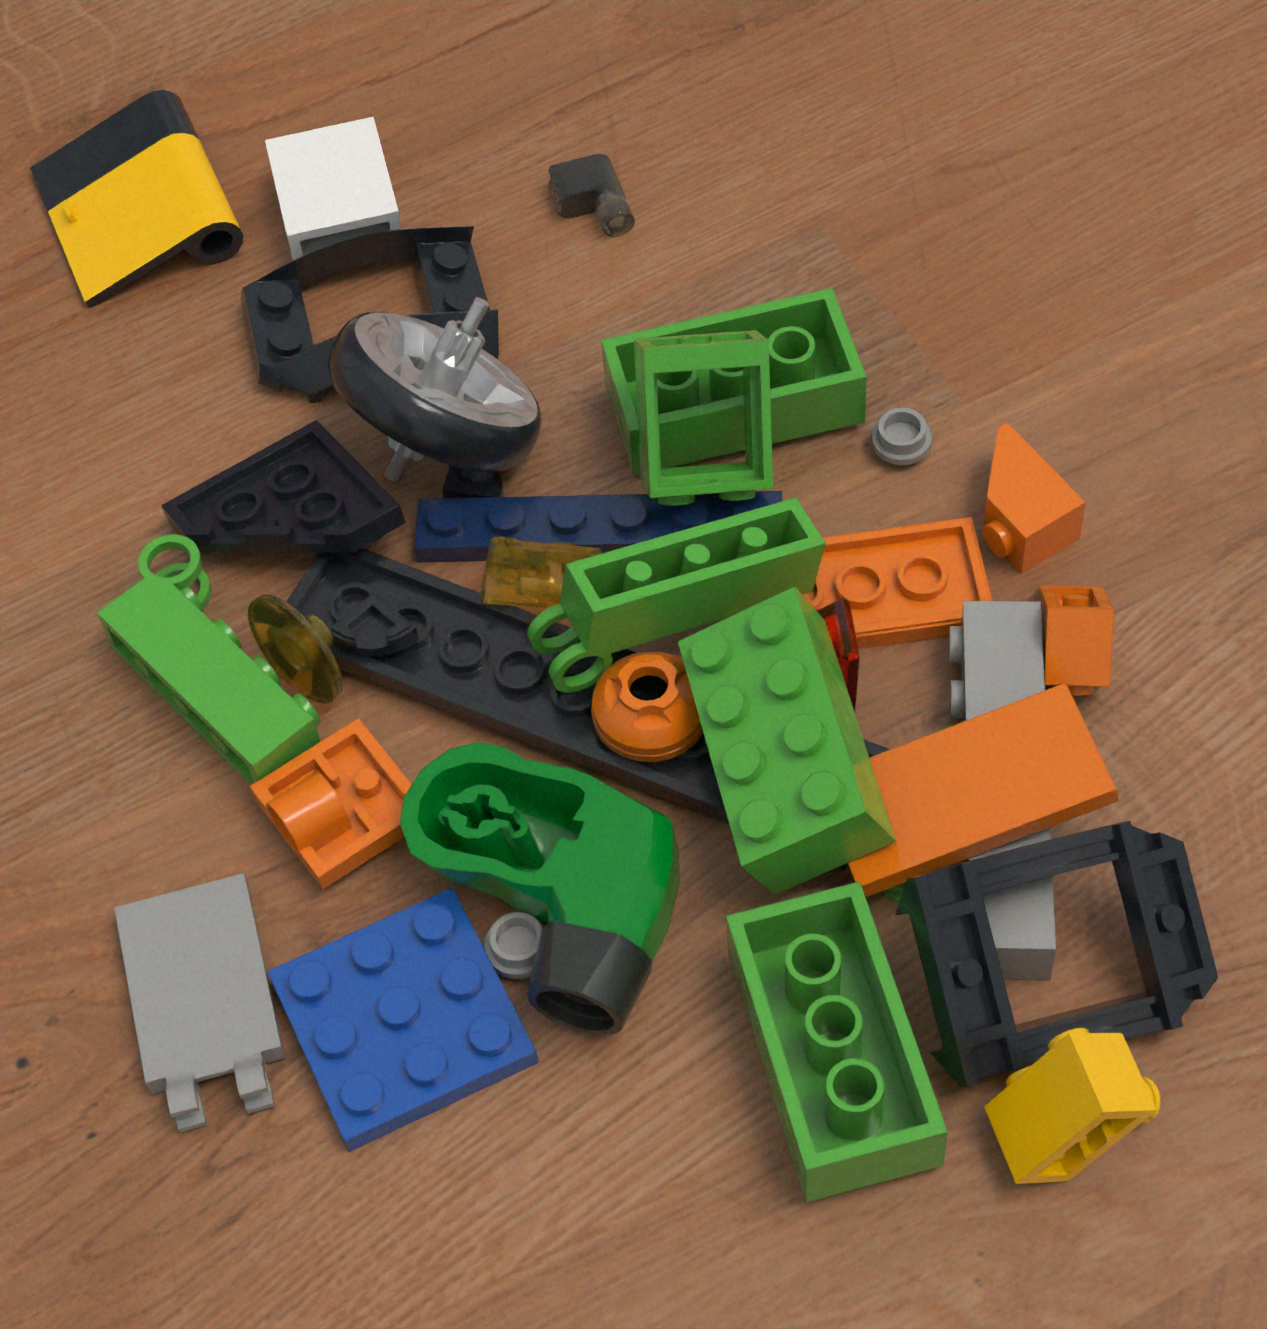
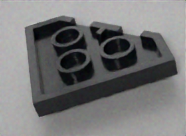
(288, 499)

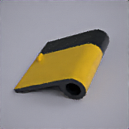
(135, 197)

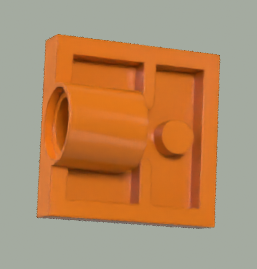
(336, 802)

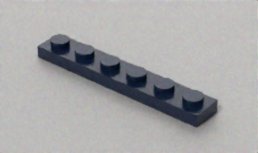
(464, 526)

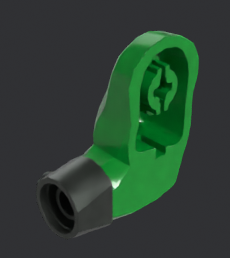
(564, 854)

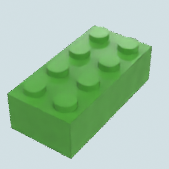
(813, 381)
(785, 742)
(835, 1042)

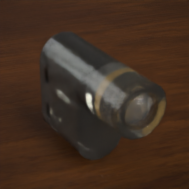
(590, 187)

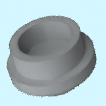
(901, 437)
(513, 944)

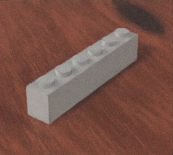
(1000, 665)

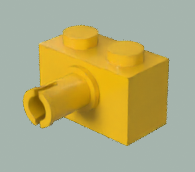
(1070, 1106)

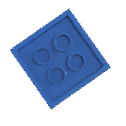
(402, 1018)

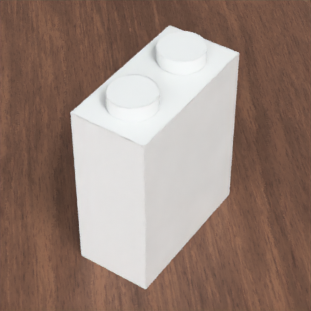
(332, 185)

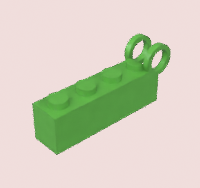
(676, 585)
(202, 669)

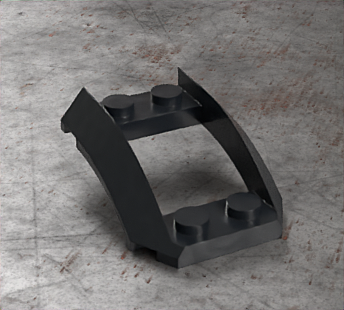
(279, 321)
(965, 968)

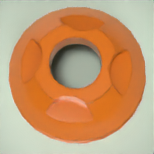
(643, 728)

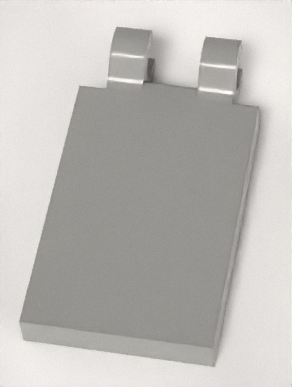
(200, 994)

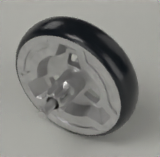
(434, 391)

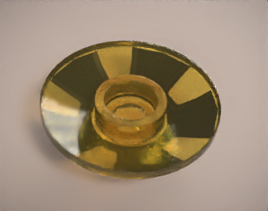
(296, 647)

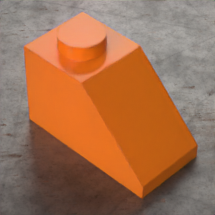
(1028, 504)
(1076, 636)

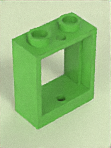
(705, 352)

